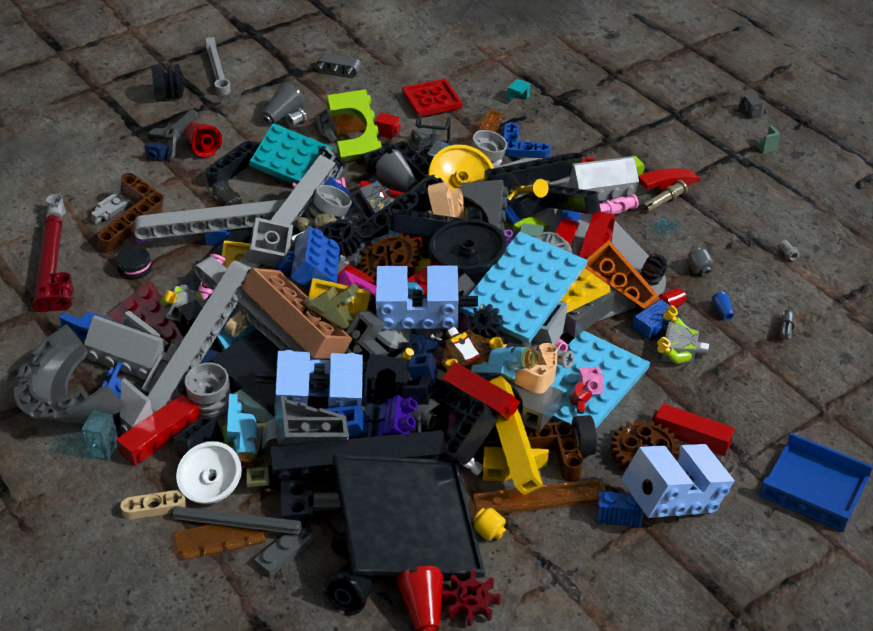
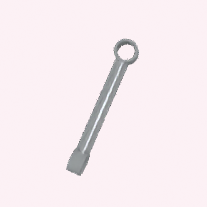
(221, 85)

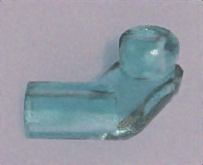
(668, 227)

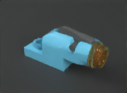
(507, 361)
(243, 432)

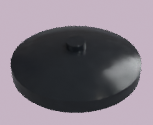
(468, 245)

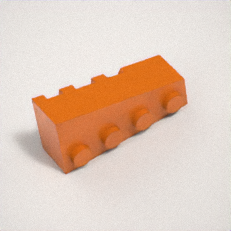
(621, 276)

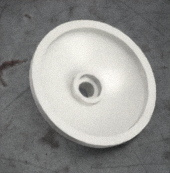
(201, 464)

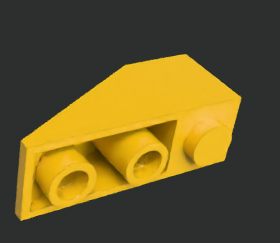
(496, 466)

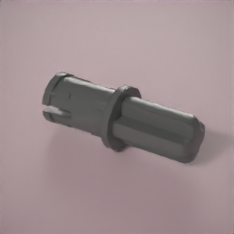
(786, 324)

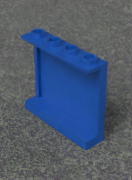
(816, 482)

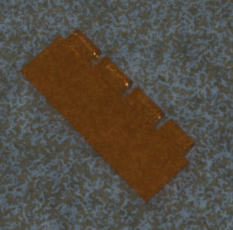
(213, 536)

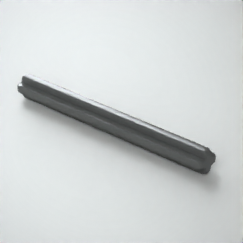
(237, 520)

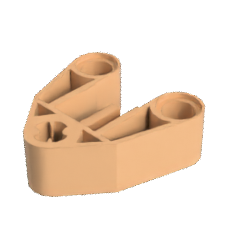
(446, 201)
(541, 376)

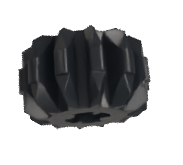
(654, 268)
(479, 317)

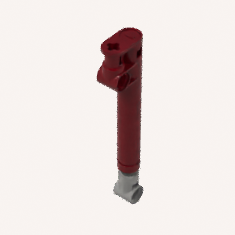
(50, 286)

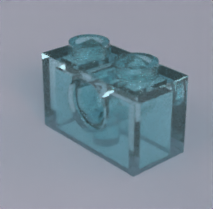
(100, 435)

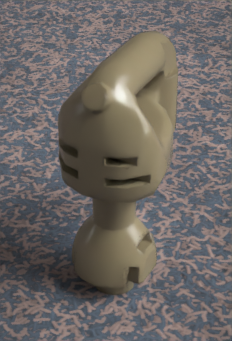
(320, 219)

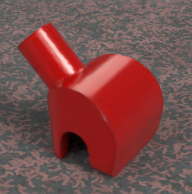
(579, 397)

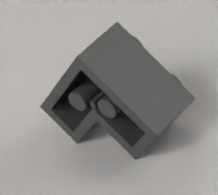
(363, 332)

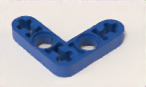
(536, 150)

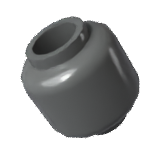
(700, 262)

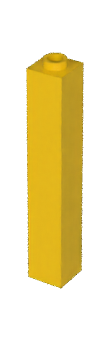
(517, 447)

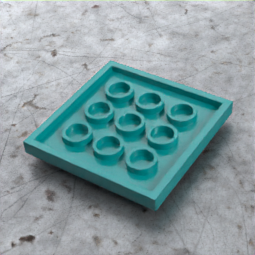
(286, 154)

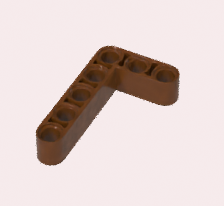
(146, 202)
(553, 436)

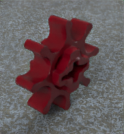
(471, 597)

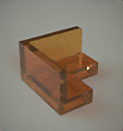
(348, 123)

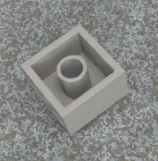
(269, 241)

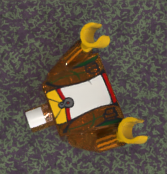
(467, 348)

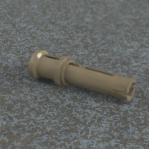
(670, 194)

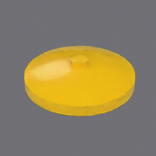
(459, 165)

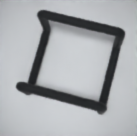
(447, 127)

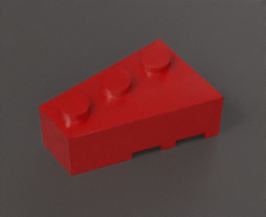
(598, 233)

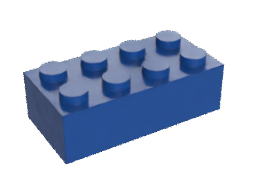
(315, 258)

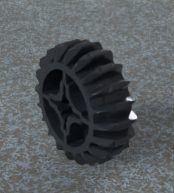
(345, 234)

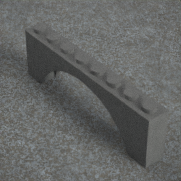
(490, 198)
(533, 407)

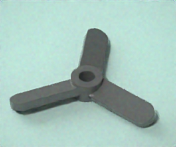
(173, 132)

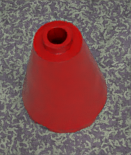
(203, 139)
(422, 596)

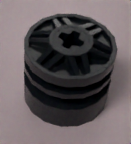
(167, 81)

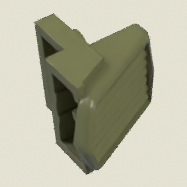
(332, 305)

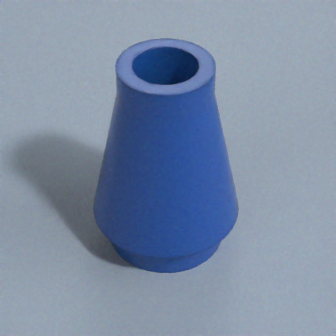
(722, 304)

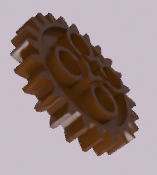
(403, 253)
(629, 439)

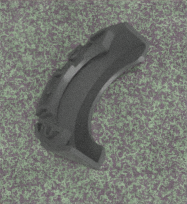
(45, 379)

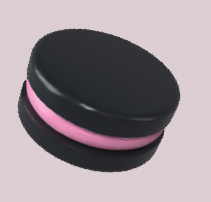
(133, 263)

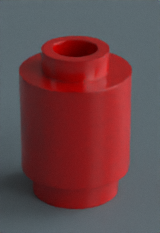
(674, 297)

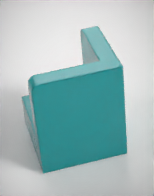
(518, 88)

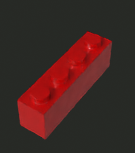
(157, 430)

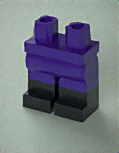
(389, 417)

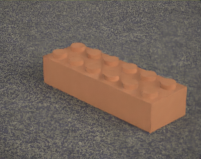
(286, 307)

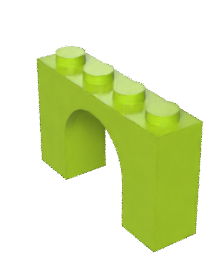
(356, 104)

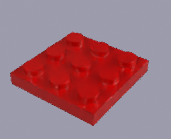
(432, 97)

